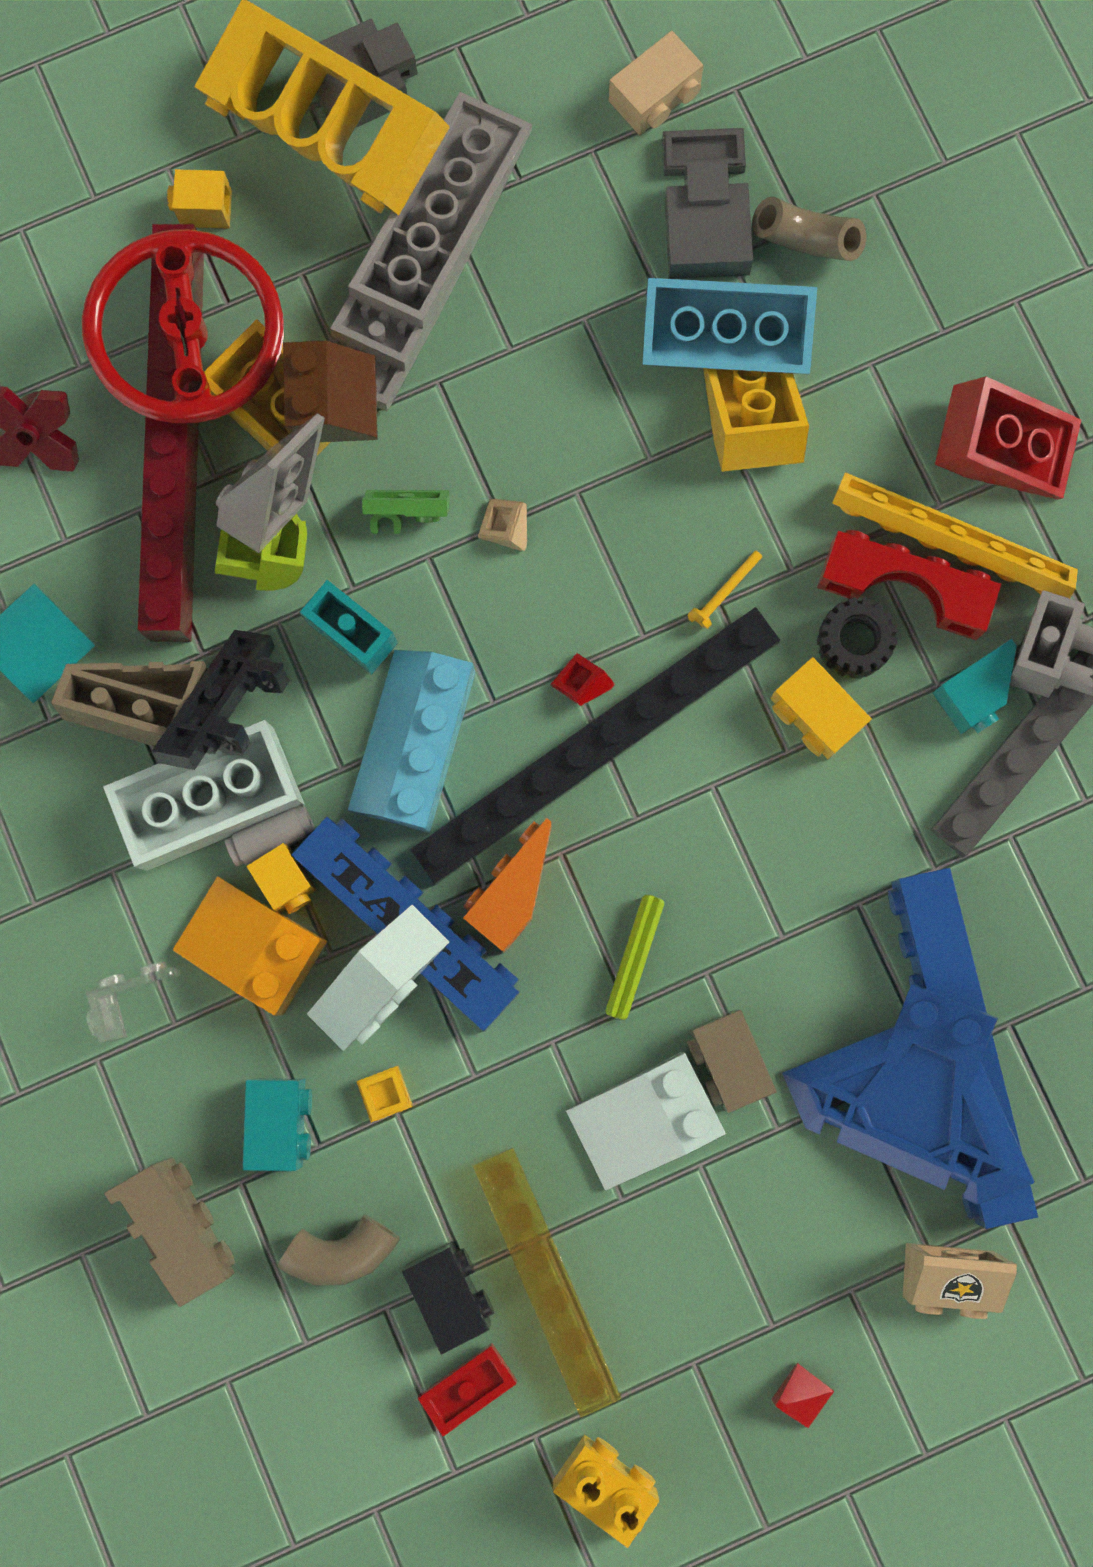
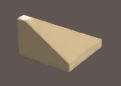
(505, 524)

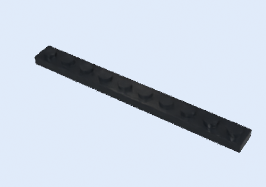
(595, 746)

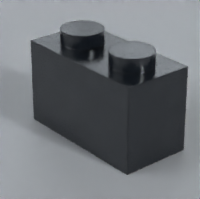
(448, 1296)

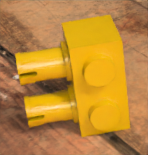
(607, 1489)

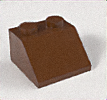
(334, 384)

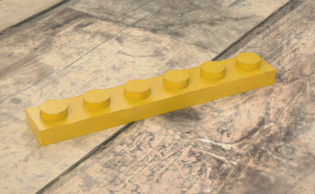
(954, 536)

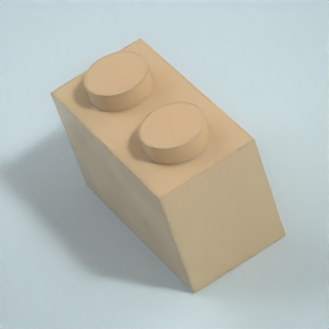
(656, 83)

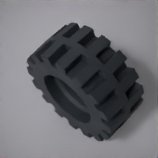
(875, 620)

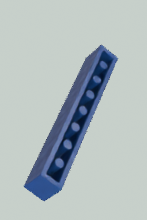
(944, 963)

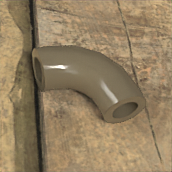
(808, 230)
(341, 1259)

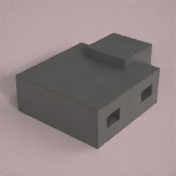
(379, 52)
(708, 224)

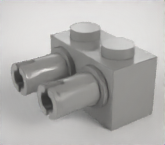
(1049, 637)

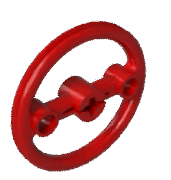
(168, 248)

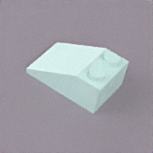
(645, 1121)

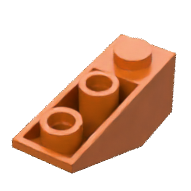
(511, 898)

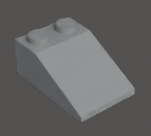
(271, 488)

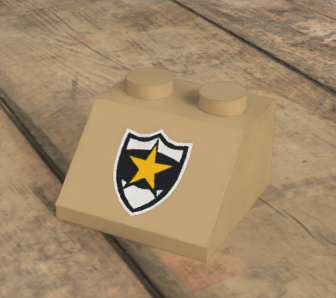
(957, 1280)

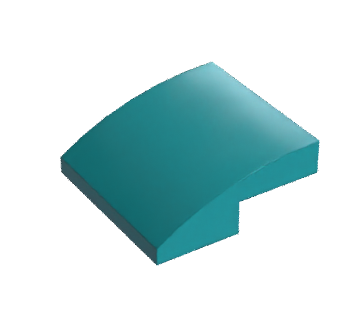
(38, 643)

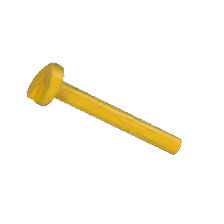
(701, 617)

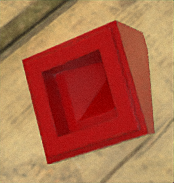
(582, 680)
(802, 1395)

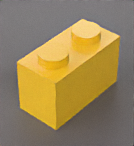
(819, 709)

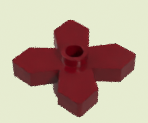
(33, 427)

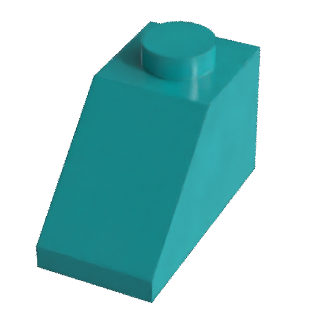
(979, 690)

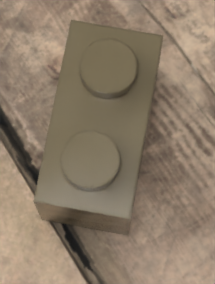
(731, 1061)

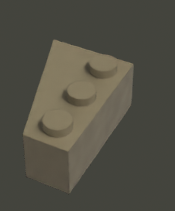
(174, 1230)

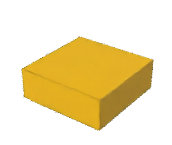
(384, 1093)

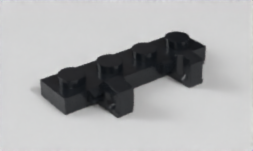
(203, 719)

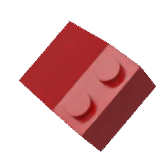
(1007, 438)

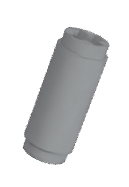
(266, 835)

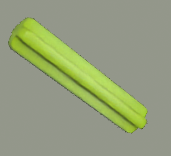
(634, 957)

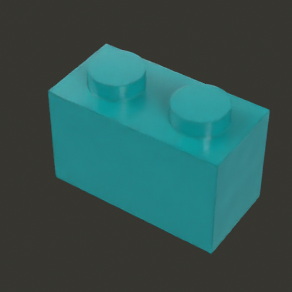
(349, 627)
(276, 1124)

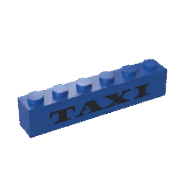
(379, 898)

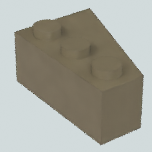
(126, 699)

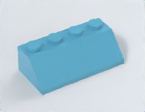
(729, 325)
(412, 738)

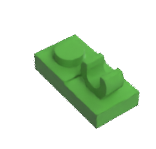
(424, 505)

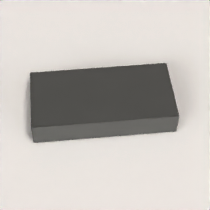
(703, 146)

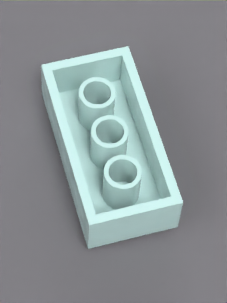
(181, 810)

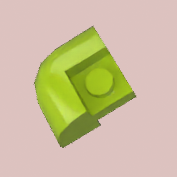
(277, 563)

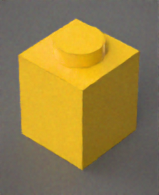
(201, 198)
(282, 879)

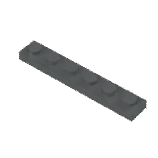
(1012, 765)

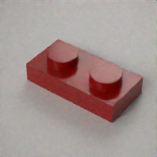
(467, 1389)

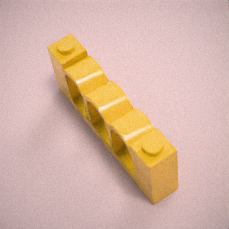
(244, 63)

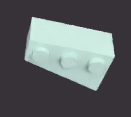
(376, 978)

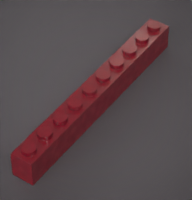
(168, 480)

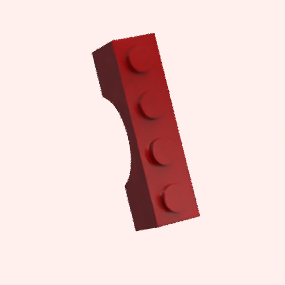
(958, 598)

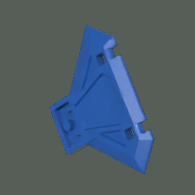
(919, 1098)

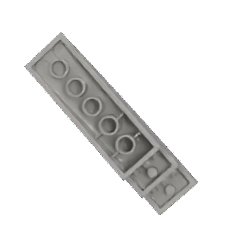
(427, 246)

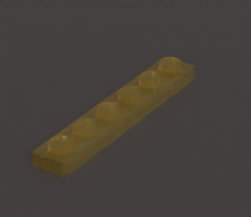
(547, 1282)

